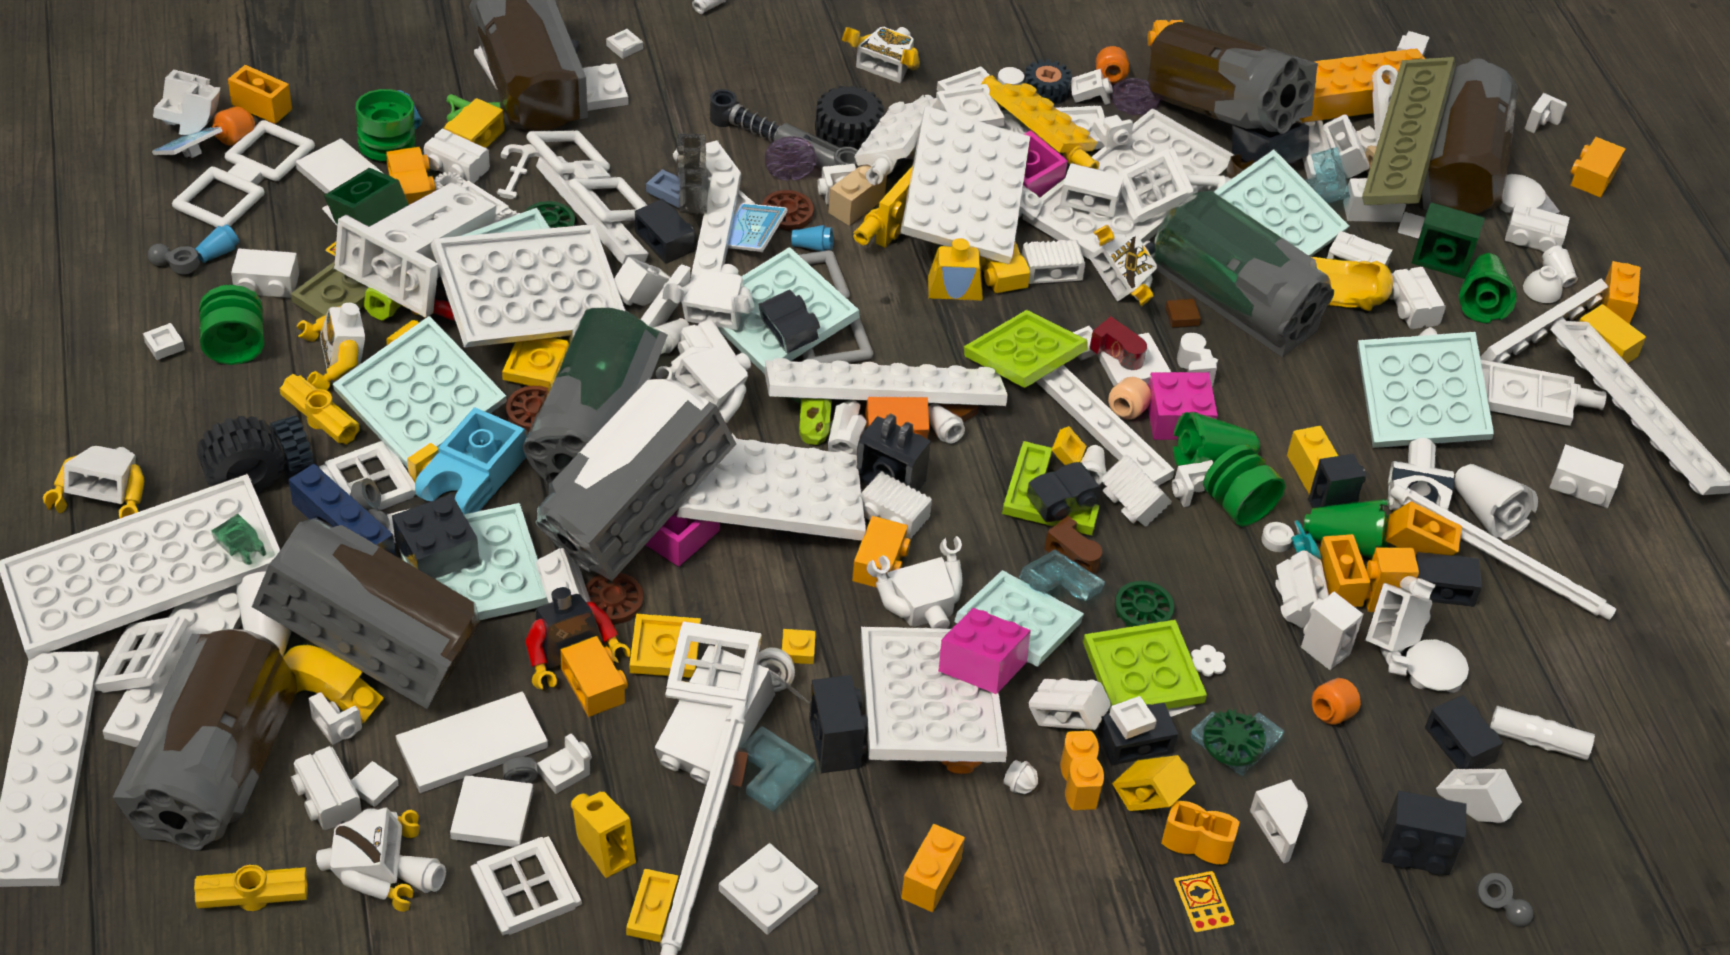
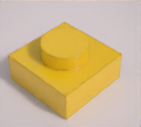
(1068, 446)
(420, 460)
(799, 645)

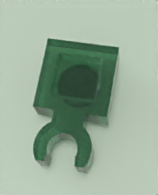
(238, 536)

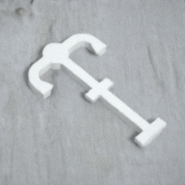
(527, 152)

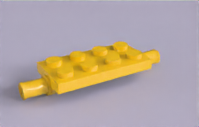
(1045, 120)
(886, 219)

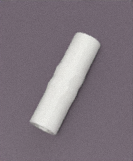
(1542, 733)

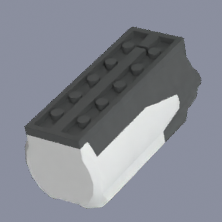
(634, 475)

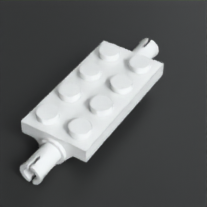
(893, 137)
(1536, 393)

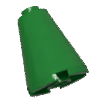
(1487, 290)
(1208, 438)
(1362, 519)

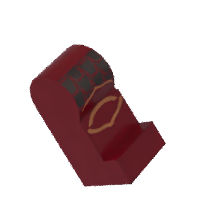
(1119, 343)

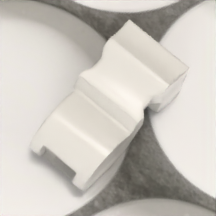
(1195, 357)

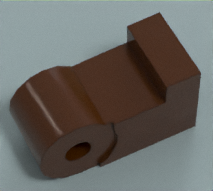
(1073, 545)

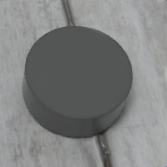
(520, 769)

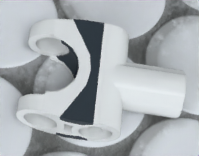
(1421, 475)

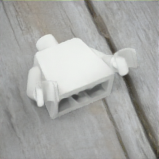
(713, 297)
(711, 375)
(923, 590)
(1400, 620)

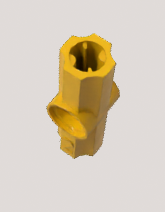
(319, 409)
(233, 889)

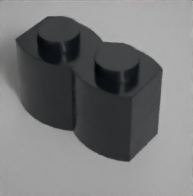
(789, 320)
(1063, 492)

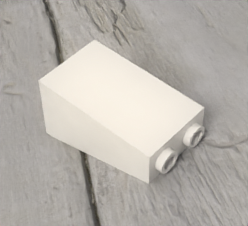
(696, 727)

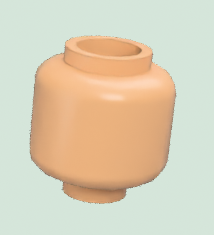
(1129, 398)

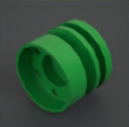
(384, 123)
(231, 324)
(1244, 485)

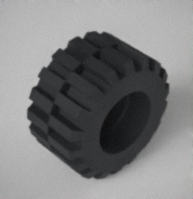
(847, 116)
(240, 449)

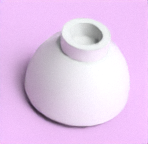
(1543, 285)
(779, 663)

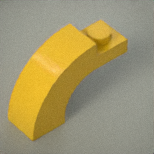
(336, 679)

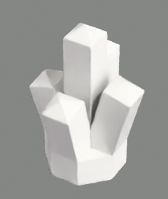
(846, 428)

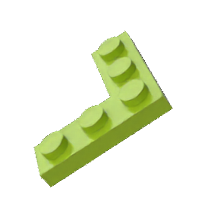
(1031, 463)

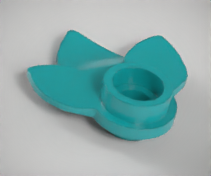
(1304, 541)

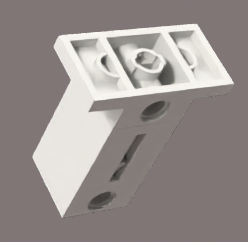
(397, 251)

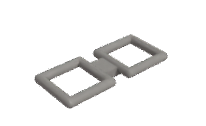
(865, 351)

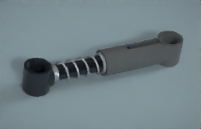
(727, 111)

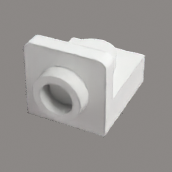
(1091, 85)
(1545, 110)
(1113, 131)
(831, 176)
(1029, 204)
(1188, 480)
(331, 721)
(566, 765)

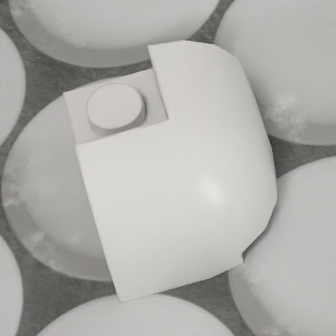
(187, 102)

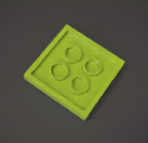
(1026, 348)
(1145, 663)

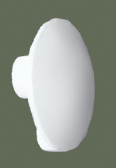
(1522, 191)
(1436, 666)

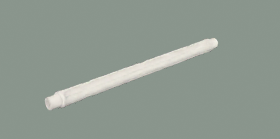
(1513, 557)
(703, 831)

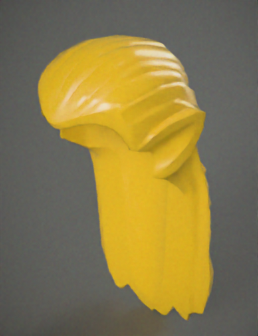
(1357, 283)

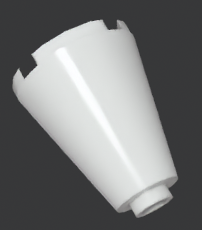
(1496, 500)
(255, 620)

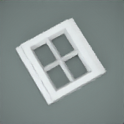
(1176, 175)
(391, 463)
(171, 631)
(719, 637)
(496, 896)

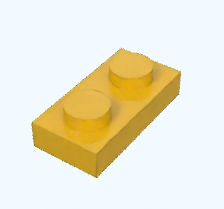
(652, 905)

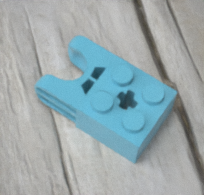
(473, 461)

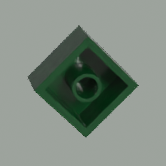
(367, 197)
(1447, 240)

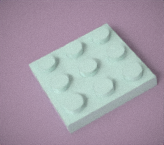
(1041, 613)

